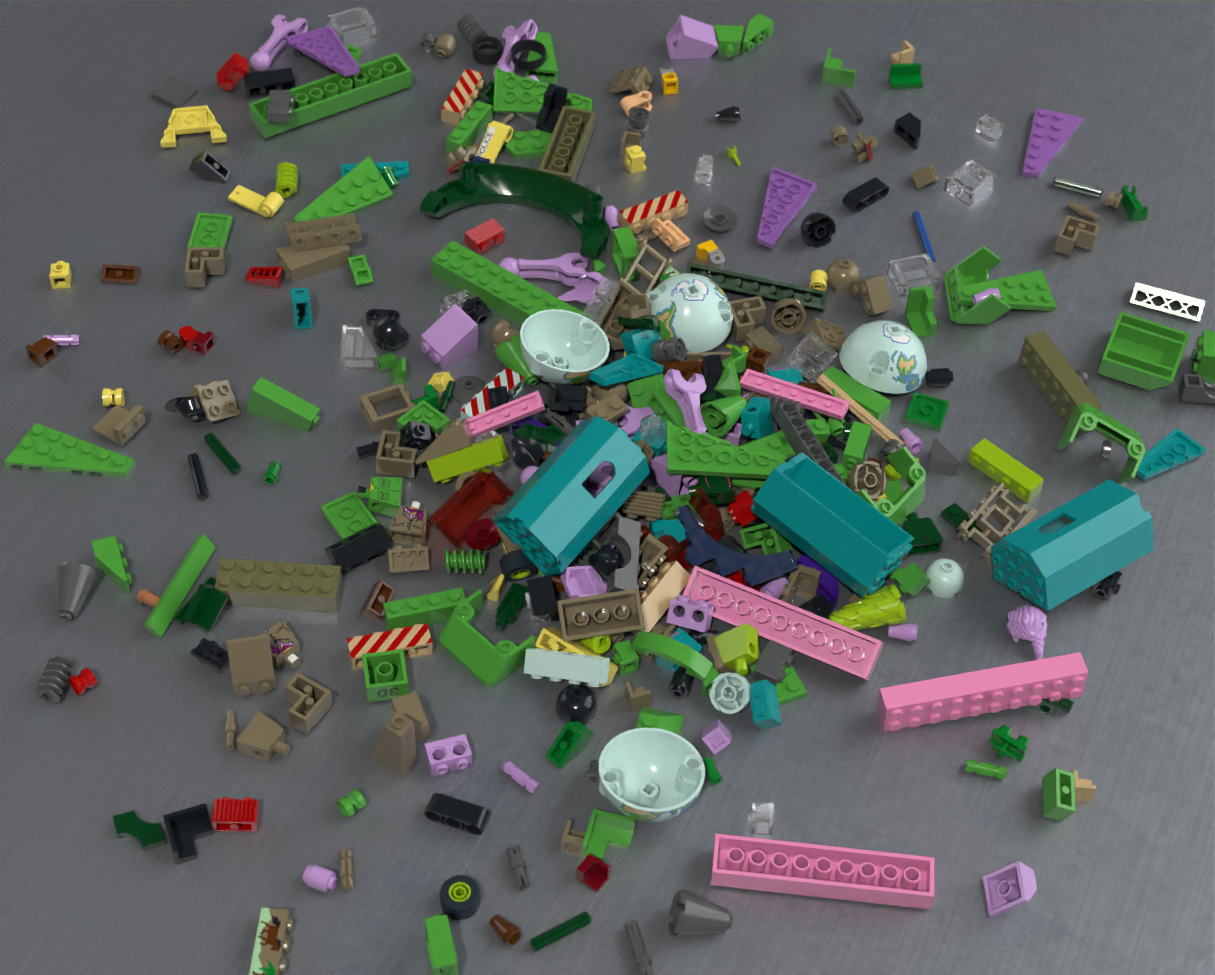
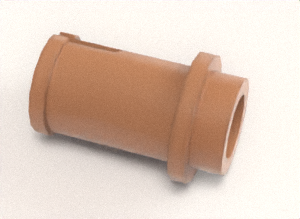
(148, 598)

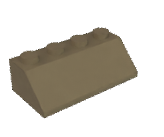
(609, 321)
(600, 615)

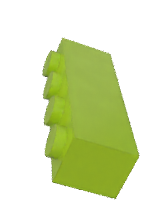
(468, 459)
(1005, 469)

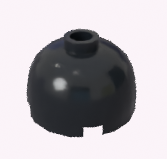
(817, 229)
(389, 334)
(576, 704)

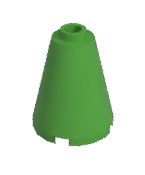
(511, 357)
(722, 414)

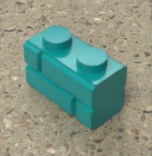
(764, 705)

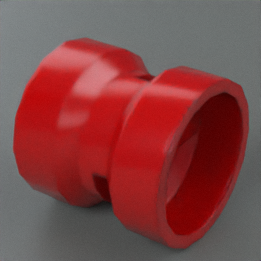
(82, 681)

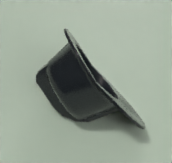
(189, 407)
(605, 561)

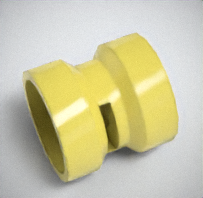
(818, 280)
(113, 397)

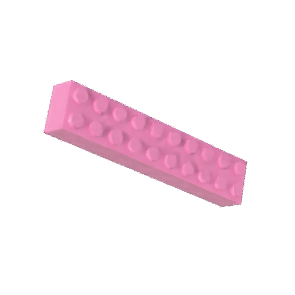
(786, 623)
(981, 692)
(823, 871)

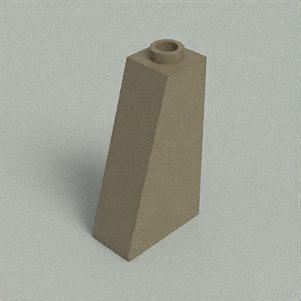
(312, 261)
(396, 746)

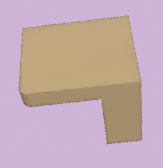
(904, 56)
(1083, 788)

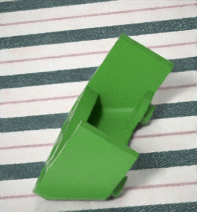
(970, 271)
(1090, 418)
(912, 497)
(474, 652)

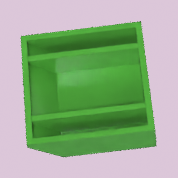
(1143, 352)

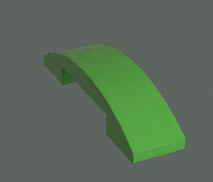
(673, 651)

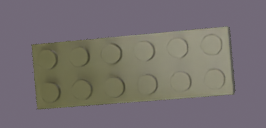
(568, 143)
(1055, 376)
(280, 584)

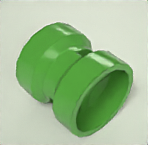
(351, 803)

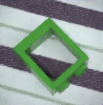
(625, 251)
(856, 445)
(440, 946)

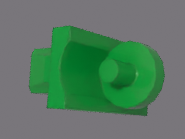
(1008, 746)

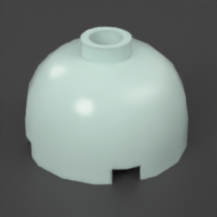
(945, 577)
(730, 693)

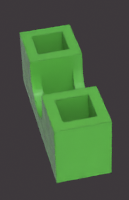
(910, 579)

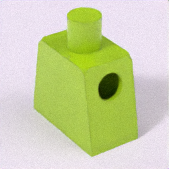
(738, 647)

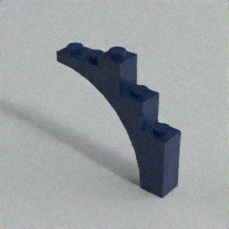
(728, 561)

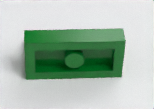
(905, 76)

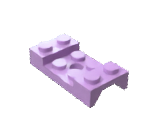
(583, 582)

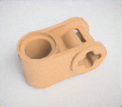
(636, 100)

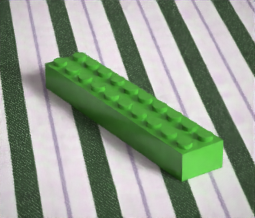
(336, 94)
(492, 284)

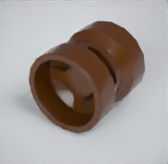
(169, 341)

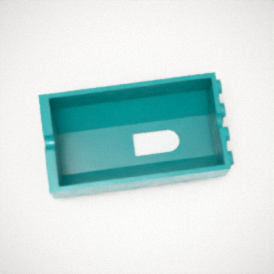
(554, 513)
(831, 524)
(1074, 545)

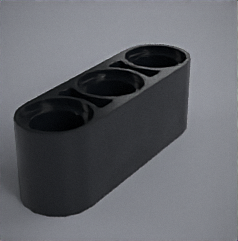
(865, 195)
(457, 814)

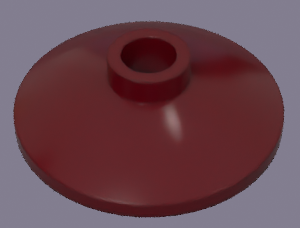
(482, 534)

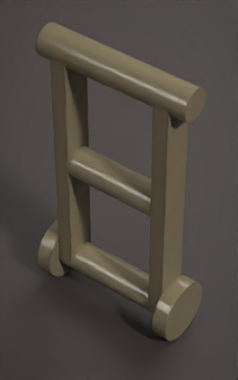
(664, 263)

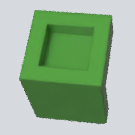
(738, 357)

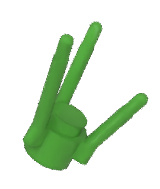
(835, 425)

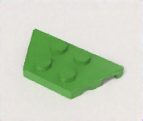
(528, 144)

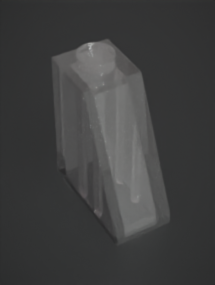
(356, 350)

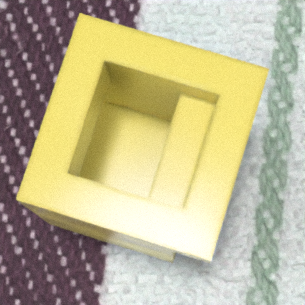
(635, 159)
(60, 270)

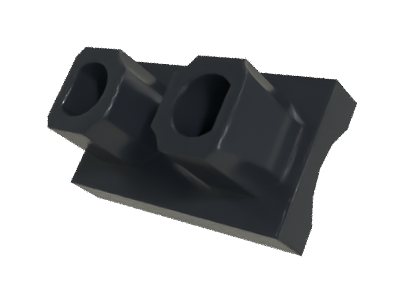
(211, 654)

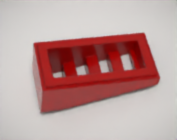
(270, 276)

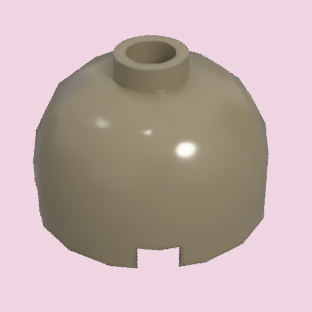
(841, 274)
(788, 316)
(500, 332)
(620, 389)
(867, 476)

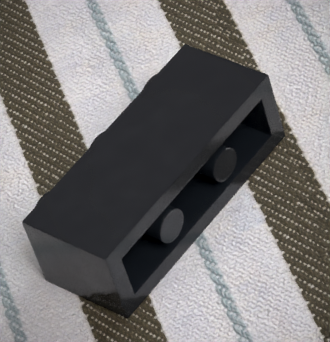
(260, 83)
(358, 547)

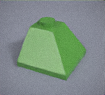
(660, 719)

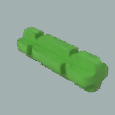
(986, 769)

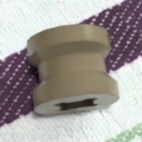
(839, 136)
(1113, 200)
(727, 520)

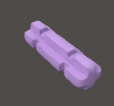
(64, 340)
(520, 776)

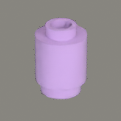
(774, 587)
(319, 878)

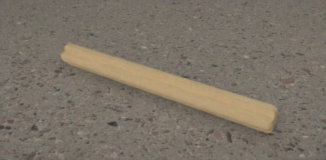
(858, 410)

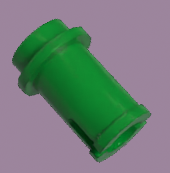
(388, 173)
(271, 476)
(711, 771)

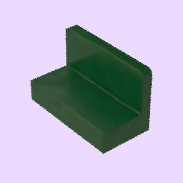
(205, 607)

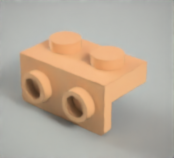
(670, 234)

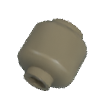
(445, 45)

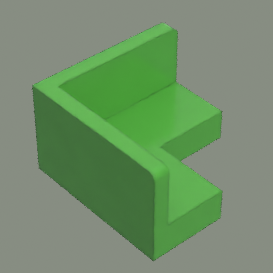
(835, 74)
(920, 311)
(427, 414)
(606, 830)

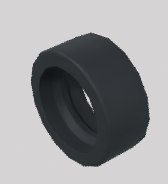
(484, 43)

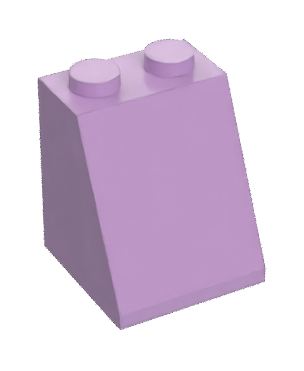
(691, 39)
(450, 337)
(672, 483)

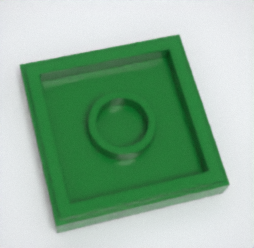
(927, 411)

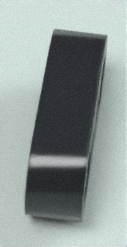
(378, 312)

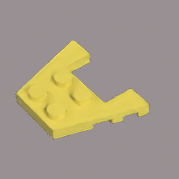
(192, 120)

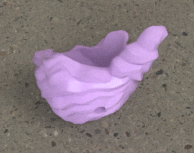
(582, 288)
(1028, 624)

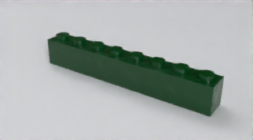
(761, 286)

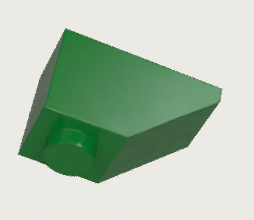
(569, 743)

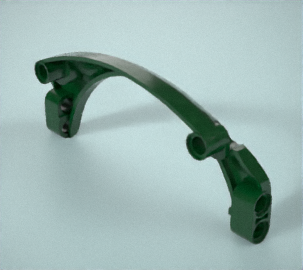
(530, 187)

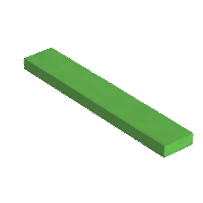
(179, 586)

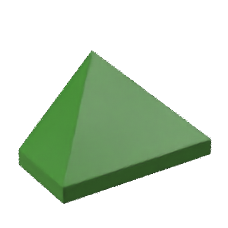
(729, 383)

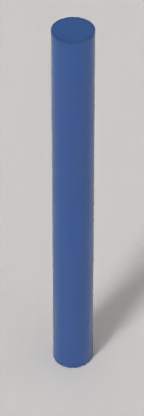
(923, 234)

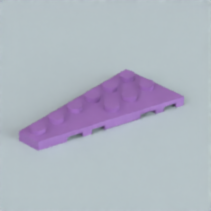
(325, 48)
(1047, 137)
(783, 202)

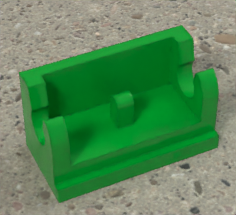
(1132, 205)

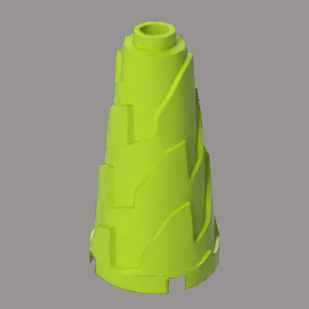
(873, 611)

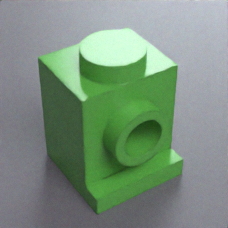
(625, 658)

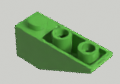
(758, 30)
(109, 561)

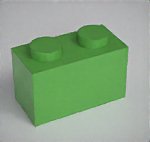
(1058, 794)

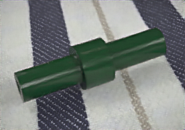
(446, 396)

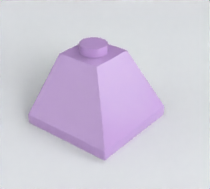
(1009, 887)

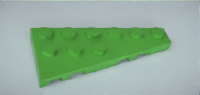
(526, 95)
(352, 193)
(1019, 291)
(64, 453)
(711, 456)

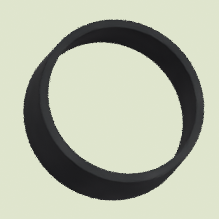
(532, 45)

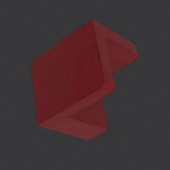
(593, 873)

